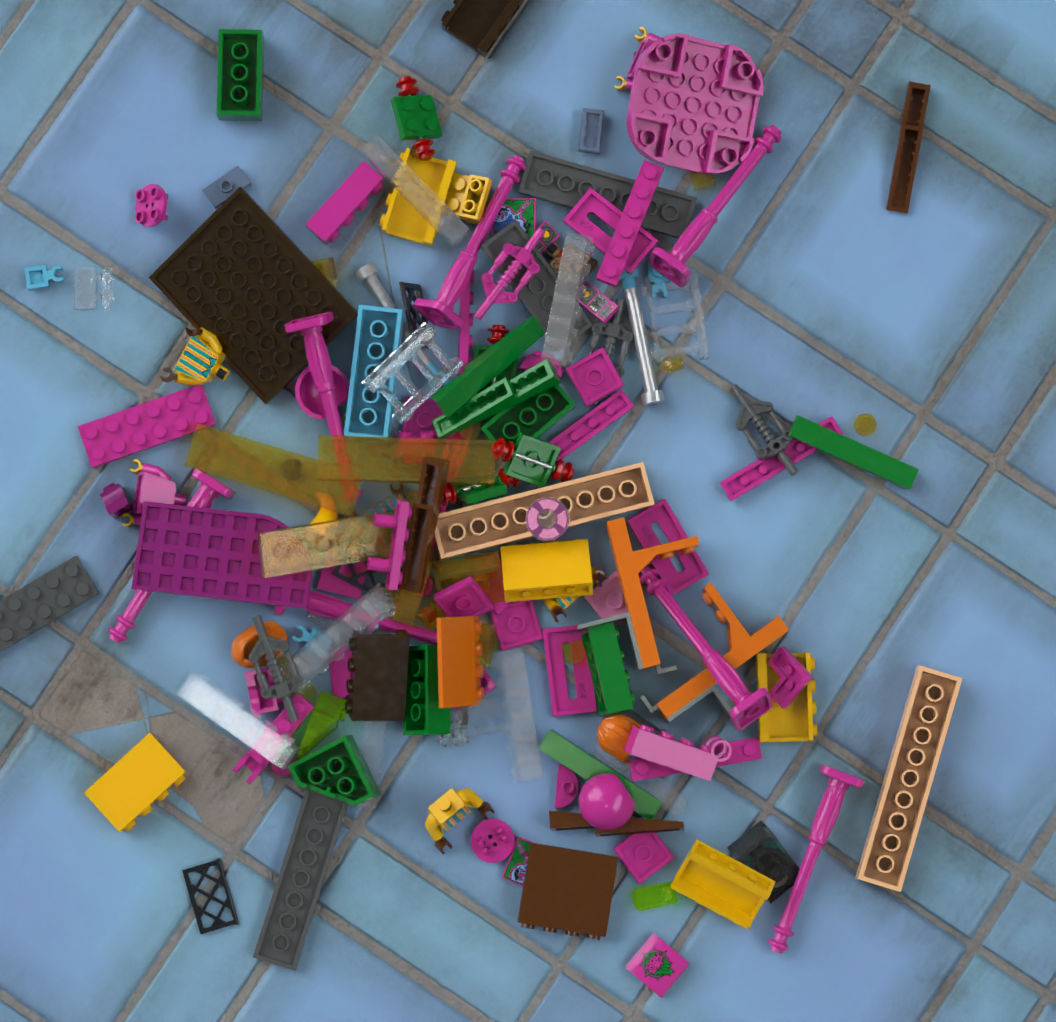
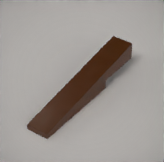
(908, 147)
(424, 522)
(572, 821)

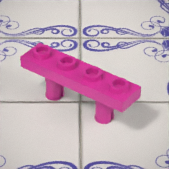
(399, 535)

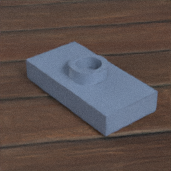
(591, 131)
(225, 186)

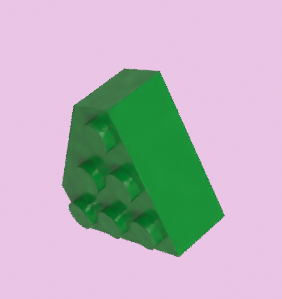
(337, 772)

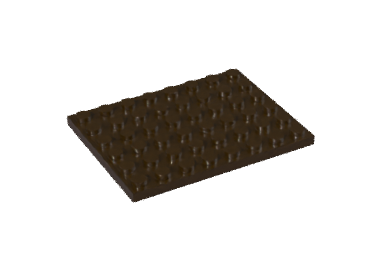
(243, 285)

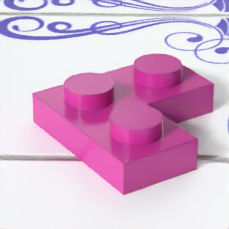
(793, 677)

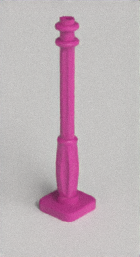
(673, 263)
(440, 310)
(320, 365)
(203, 498)
(331, 607)
(748, 705)
(822, 826)

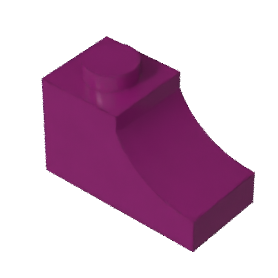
(116, 500)

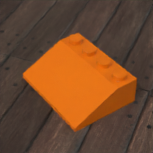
(459, 661)

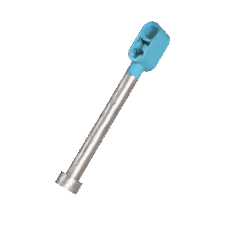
(367, 275)
(652, 394)

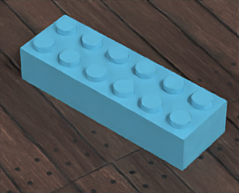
(376, 337)

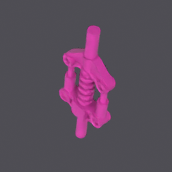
(522, 256)

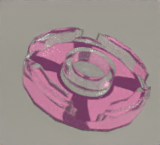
(547, 518)

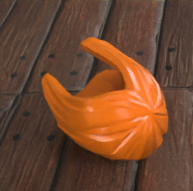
(246, 640)
(614, 733)

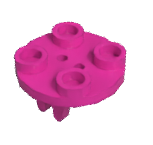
(151, 205)
(484, 847)

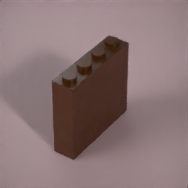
(567, 890)

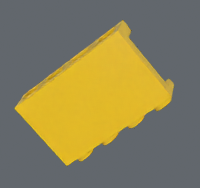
(401, 217)
(546, 570)
(797, 720)
(136, 783)
(722, 884)

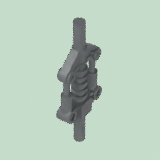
(612, 332)
(776, 446)
(267, 646)

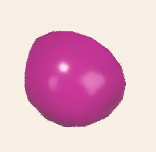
(311, 401)
(605, 802)

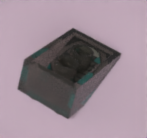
(766, 855)

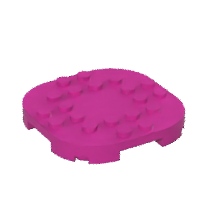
(694, 104)

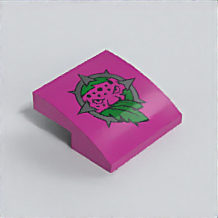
(657, 965)

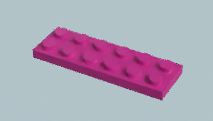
(146, 425)

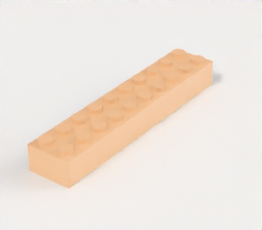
(504, 518)
(908, 778)

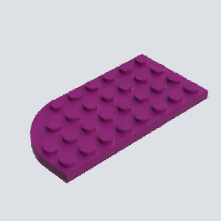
(211, 557)

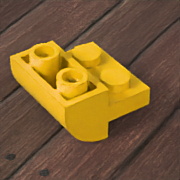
(468, 196)

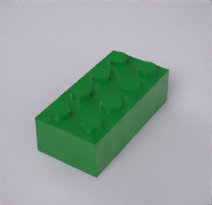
(240, 75)
(530, 416)
(607, 669)
(422, 694)

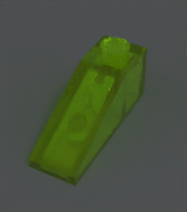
(324, 720)

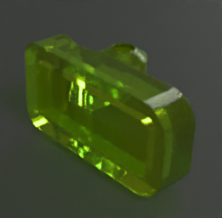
(654, 896)

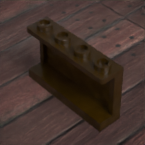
(479, 21)
(377, 676)

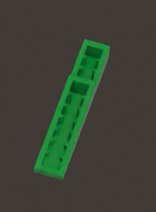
(487, 366)
(498, 398)
(853, 453)
(588, 766)

